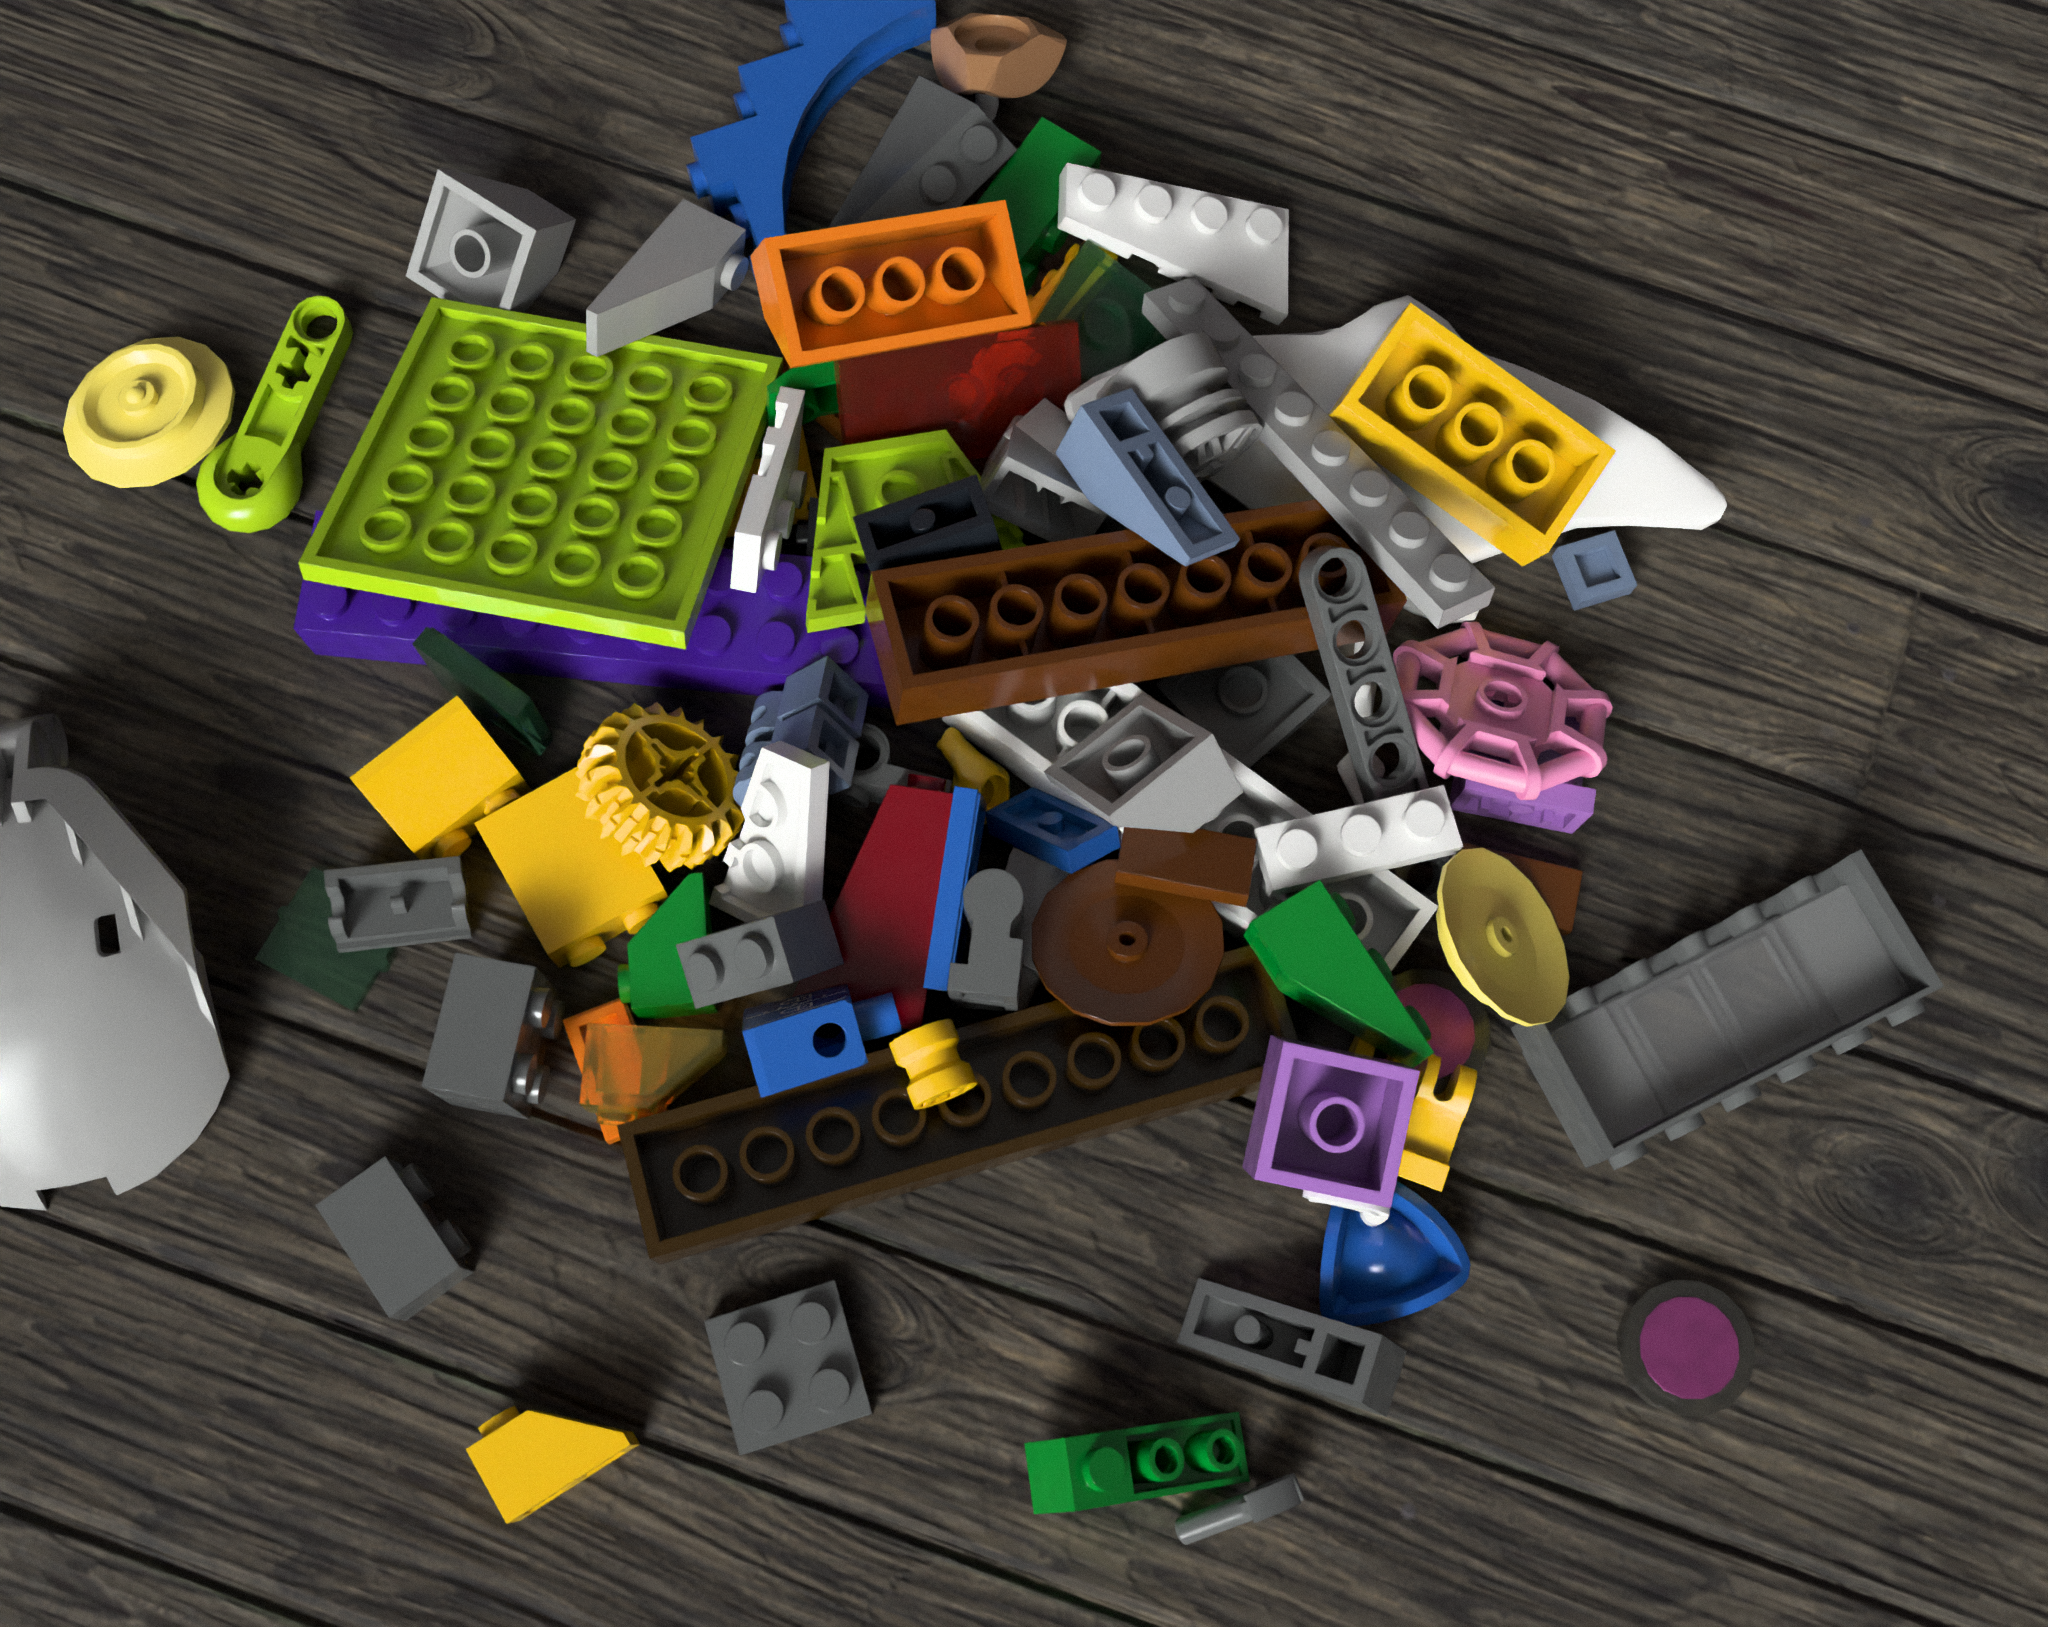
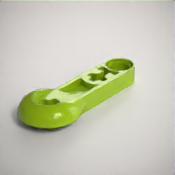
(275, 426)

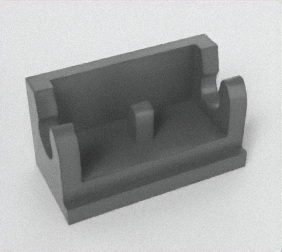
(398, 904)

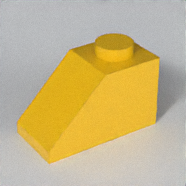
(540, 1456)

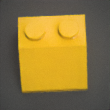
(440, 782)

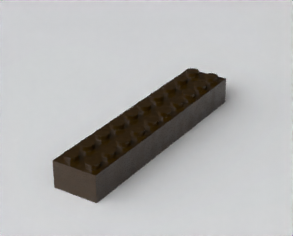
(854, 1139)

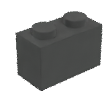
(760, 954)
(397, 1237)

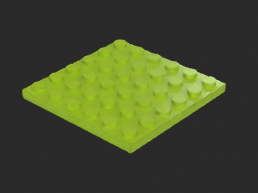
(546, 476)

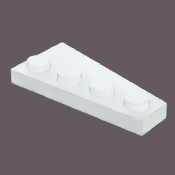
(1186, 232)

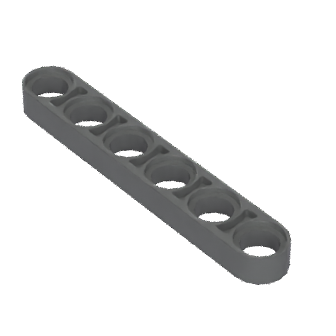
(1349, 673)

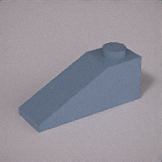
(1141, 479)

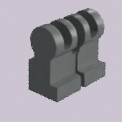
(996, 956)

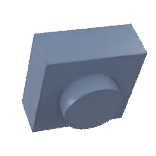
(1594, 570)

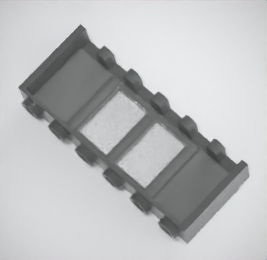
(1728, 1012)

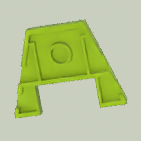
(864, 479)

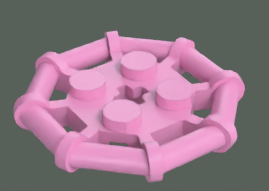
(1528, 723)

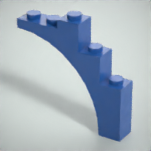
(785, 97)

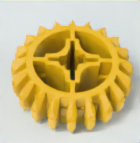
(660, 786)

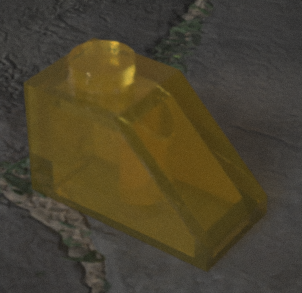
(643, 1068)

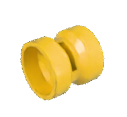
(933, 1064)

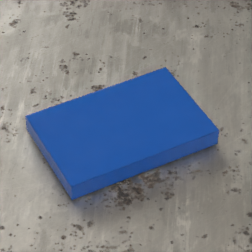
(958, 866)

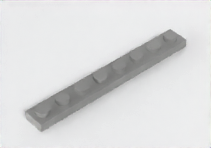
(1329, 461)

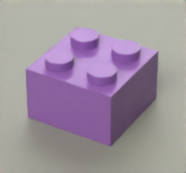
(1330, 1121)

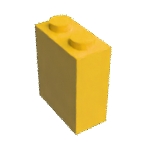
(566, 876)

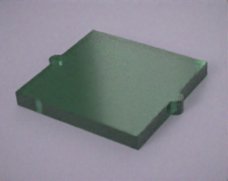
(309, 954)

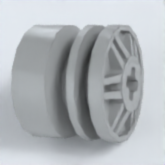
(1183, 394)

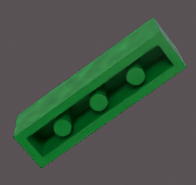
(1032, 191)

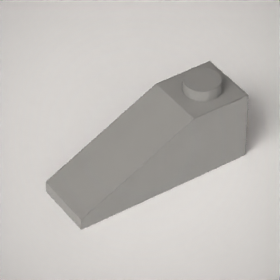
(669, 279)

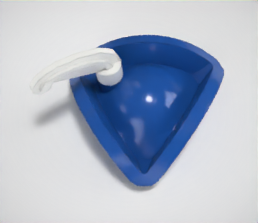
(1386, 1259)

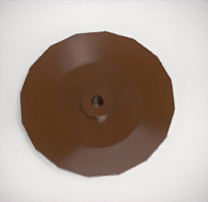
(1124, 948)

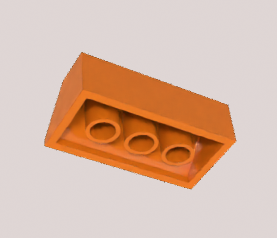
(891, 283)

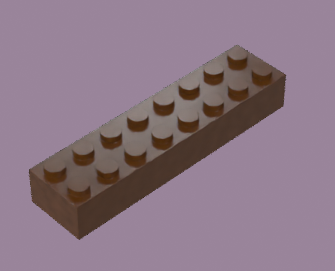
(1102, 613)

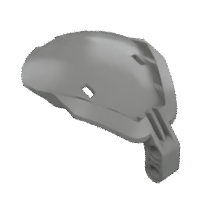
(100, 1053)

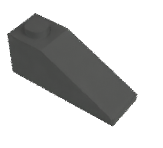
(1294, 1346)

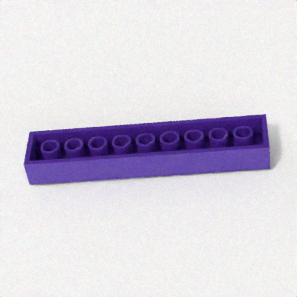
(737, 645)

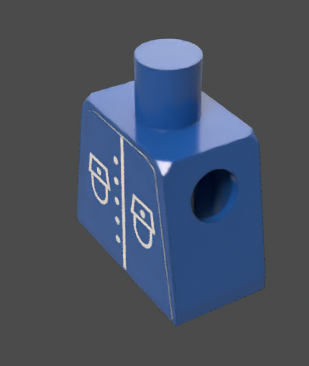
(791, 1054)

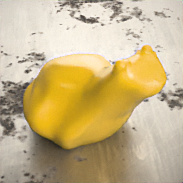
(974, 769)

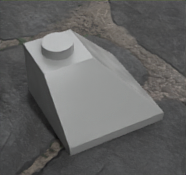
(488, 242)
(1148, 770)

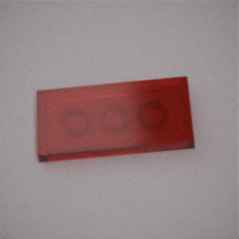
(958, 385)

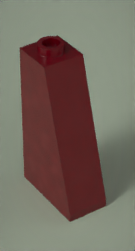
(891, 900)

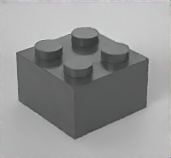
(494, 1037)

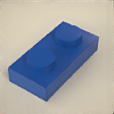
(1052, 830)

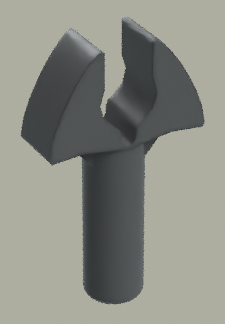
(1256, 1505)

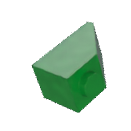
(654, 973)

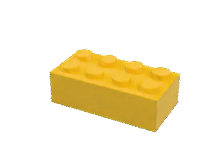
(1470, 436)

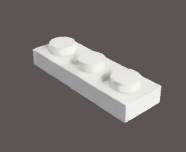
(1357, 840)

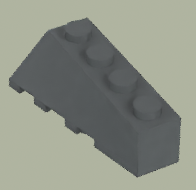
(927, 158)

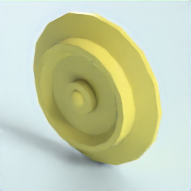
(149, 412)
(1501, 937)

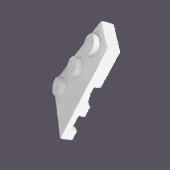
(771, 496)
(782, 841)

